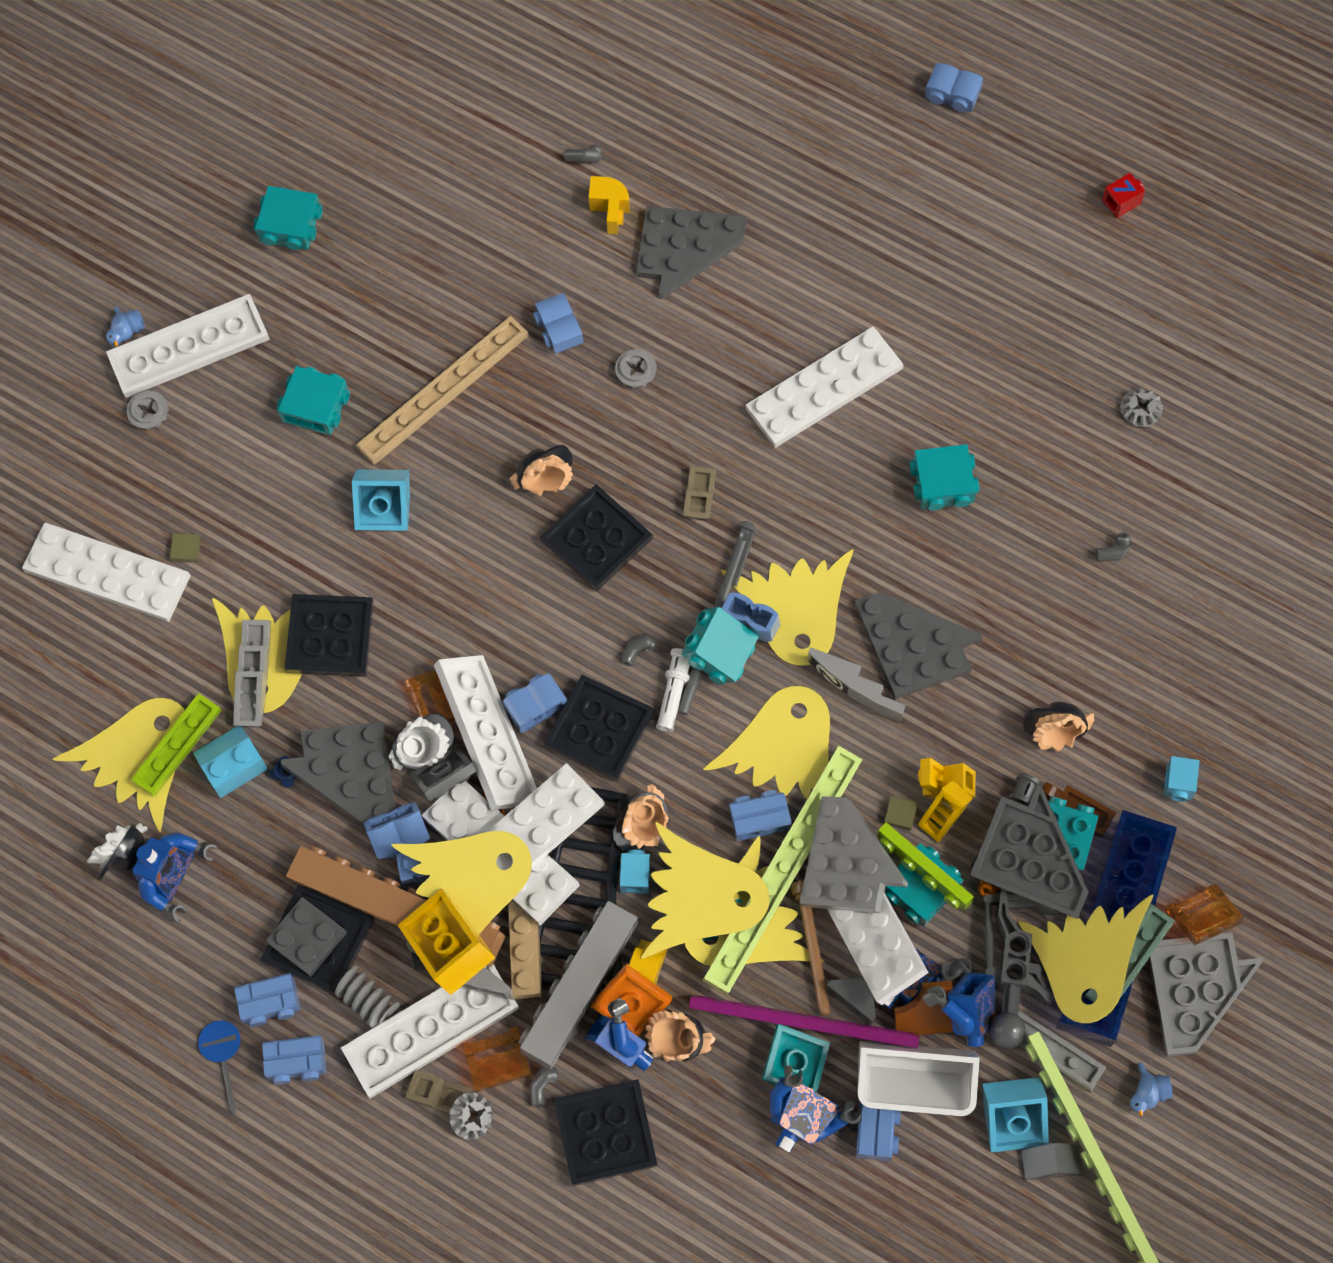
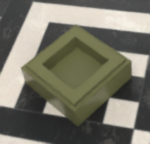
(185, 547)
(901, 813)

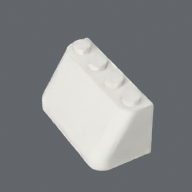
(917, 1079)

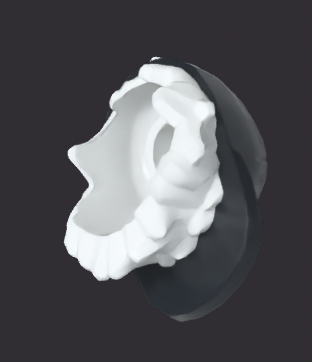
(422, 742)
(119, 850)

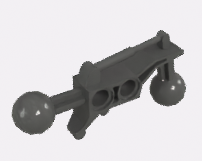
(1008, 1028)

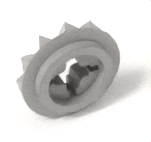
(633, 359)
(145, 400)
(1139, 417)
(460, 1112)

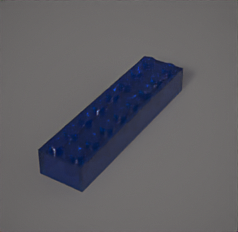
(1128, 877)

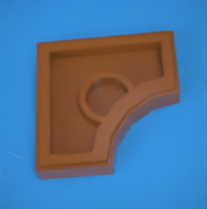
(922, 1019)

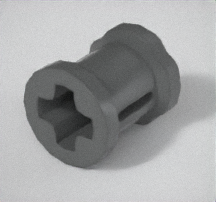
(1024, 789)

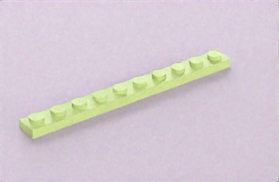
(782, 870)
(1091, 1152)

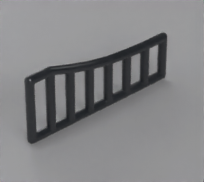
(608, 877)

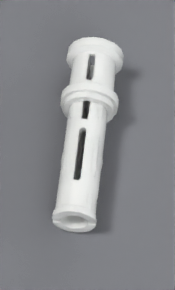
(677, 677)

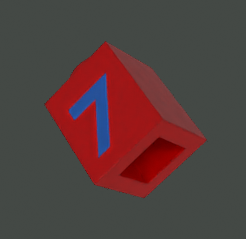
(1123, 195)

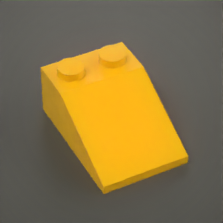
(446, 942)

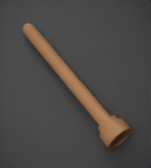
(813, 951)

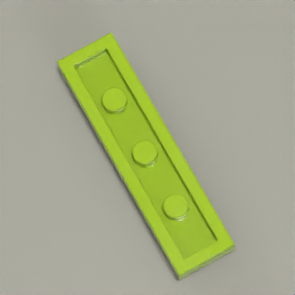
(176, 745)
(932, 875)

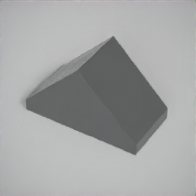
(855, 996)
(1052, 1161)

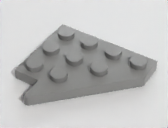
(846, 862)
(1196, 988)

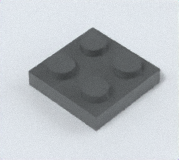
(444, 774)
(306, 936)

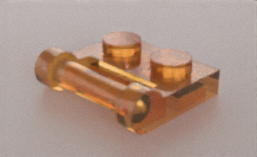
(437, 693)
(1208, 920)
(499, 1067)

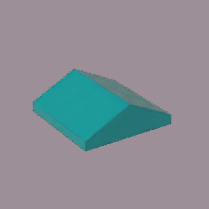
(800, 1052)

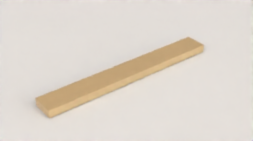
(442, 390)

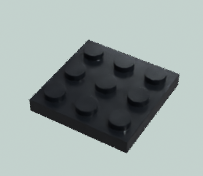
(596, 537)
(329, 635)
(599, 728)
(342, 956)
(605, 1132)

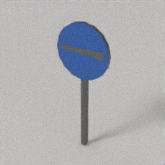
(218, 1044)

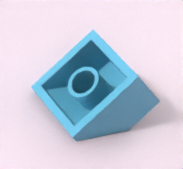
(381, 499)
(230, 761)
(1016, 1114)

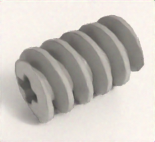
(364, 998)

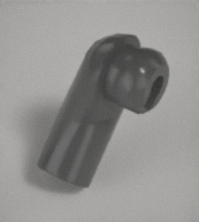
(592, 154)
(1117, 550)
(635, 645)
(539, 1082)

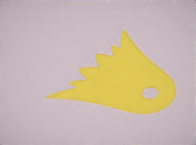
(804, 604)
(279, 682)
(783, 744)
(124, 749)
(470, 873)
(702, 895)
(775, 942)
(1088, 958)

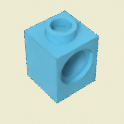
(1181, 778)
(635, 872)

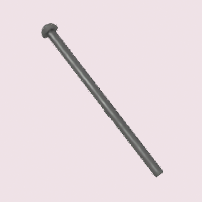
(738, 558)

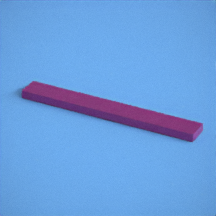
(805, 1021)

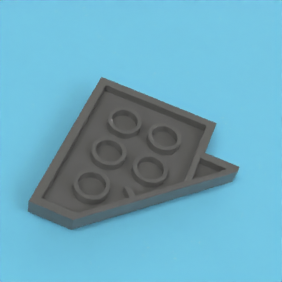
(684, 244)
(914, 644)
(347, 769)
(1030, 856)

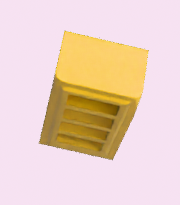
(956, 799)

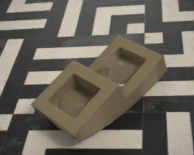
(700, 492)
(434, 1091)

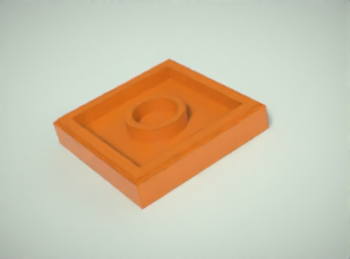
(641, 996)

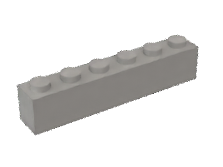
(578, 985)

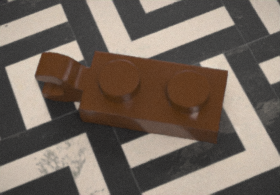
(1075, 797)

